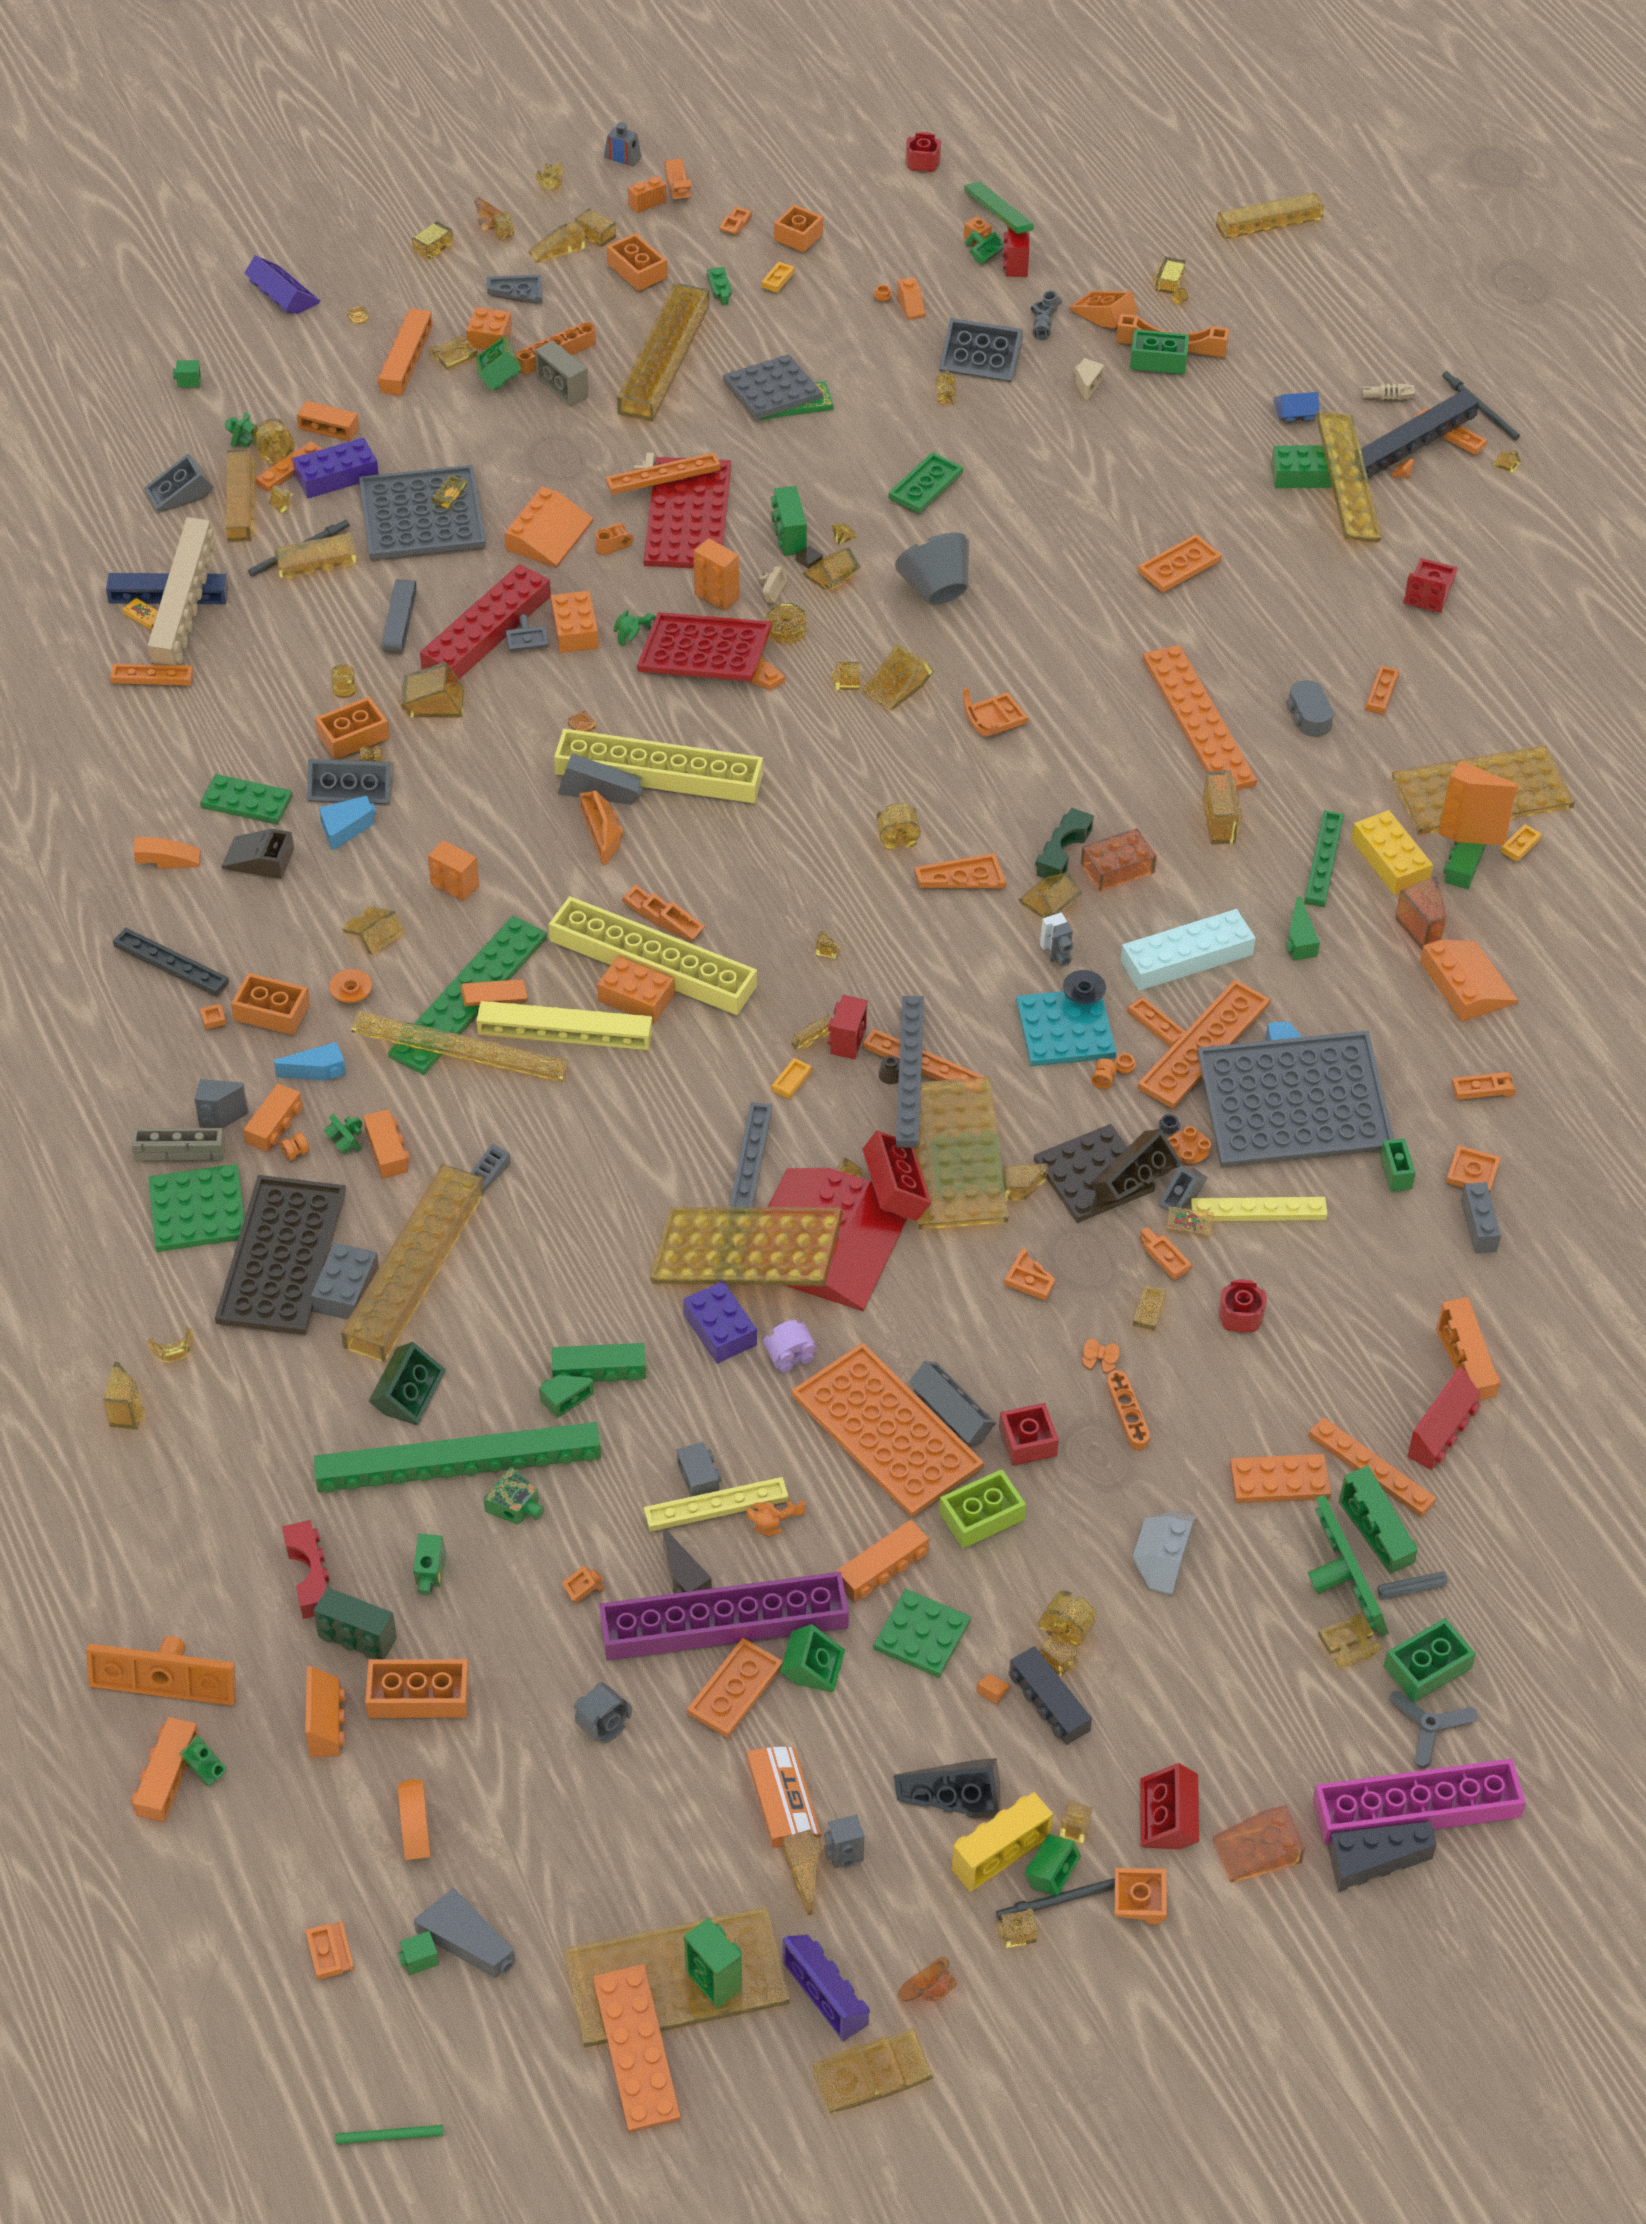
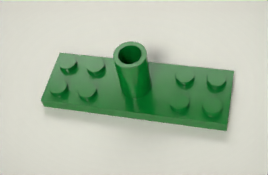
(1344, 1569)

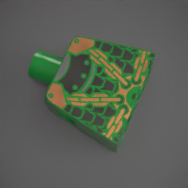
(513, 1498)

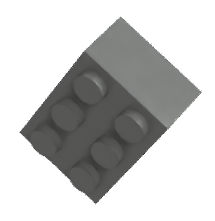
(343, 1280)

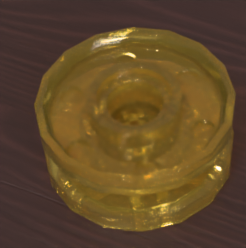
(787, 623)

